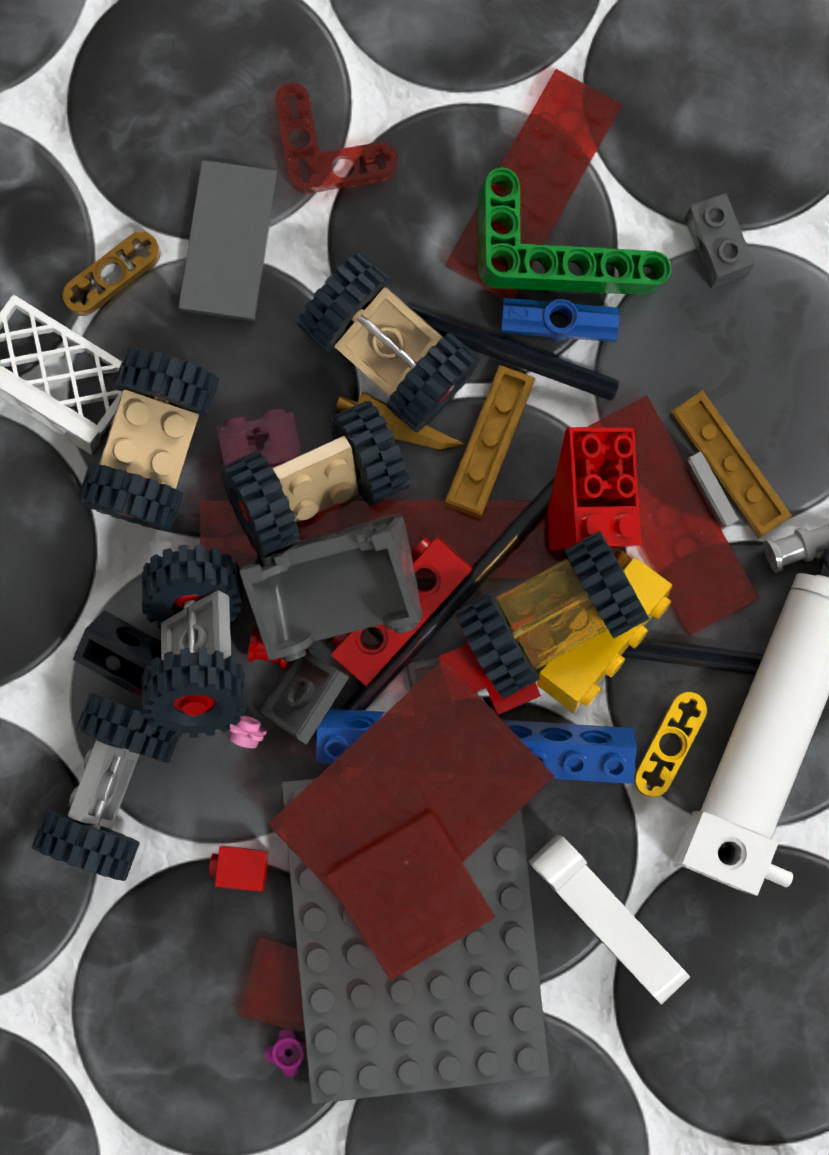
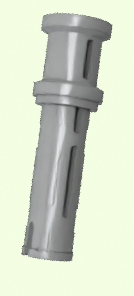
(796, 547)

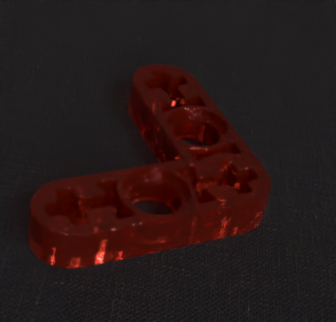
(323, 161)

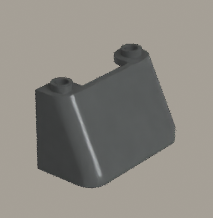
(334, 586)

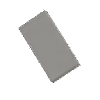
(711, 490)

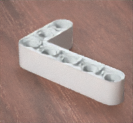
(608, 918)

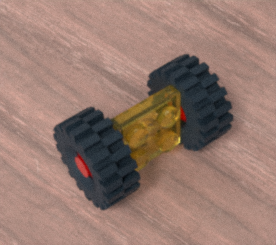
(550, 615)

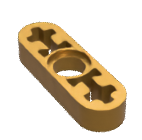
(112, 257)

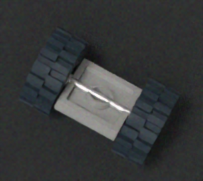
(196, 679)
(95, 802)

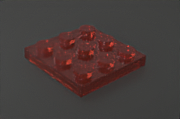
(410, 895)

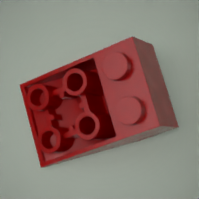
(595, 489)

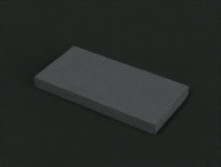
(228, 241)

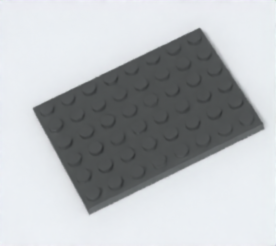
(440, 1025)

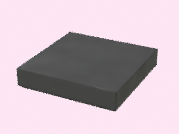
(303, 696)

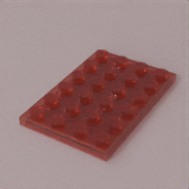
(425, 754)

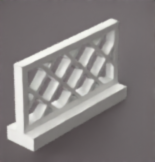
(40, 405)

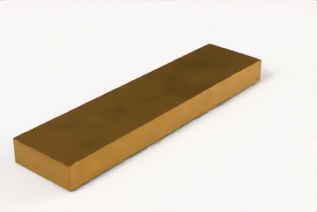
(489, 442)
(730, 464)

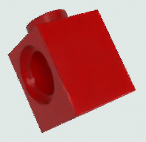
(240, 868)

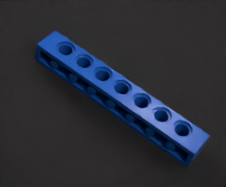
(565, 749)

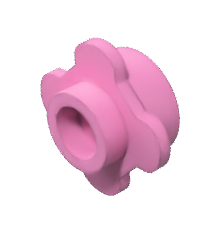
(246, 732)

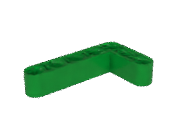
(553, 258)

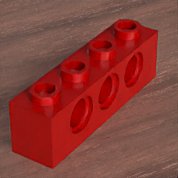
(367, 660)

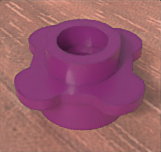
(277, 1055)

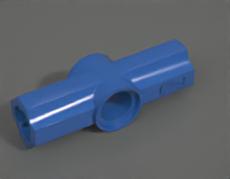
(586, 321)

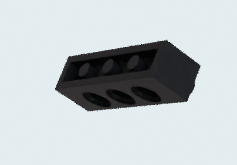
(117, 651)

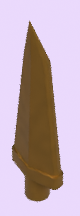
(426, 437)

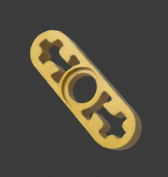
(675, 714)

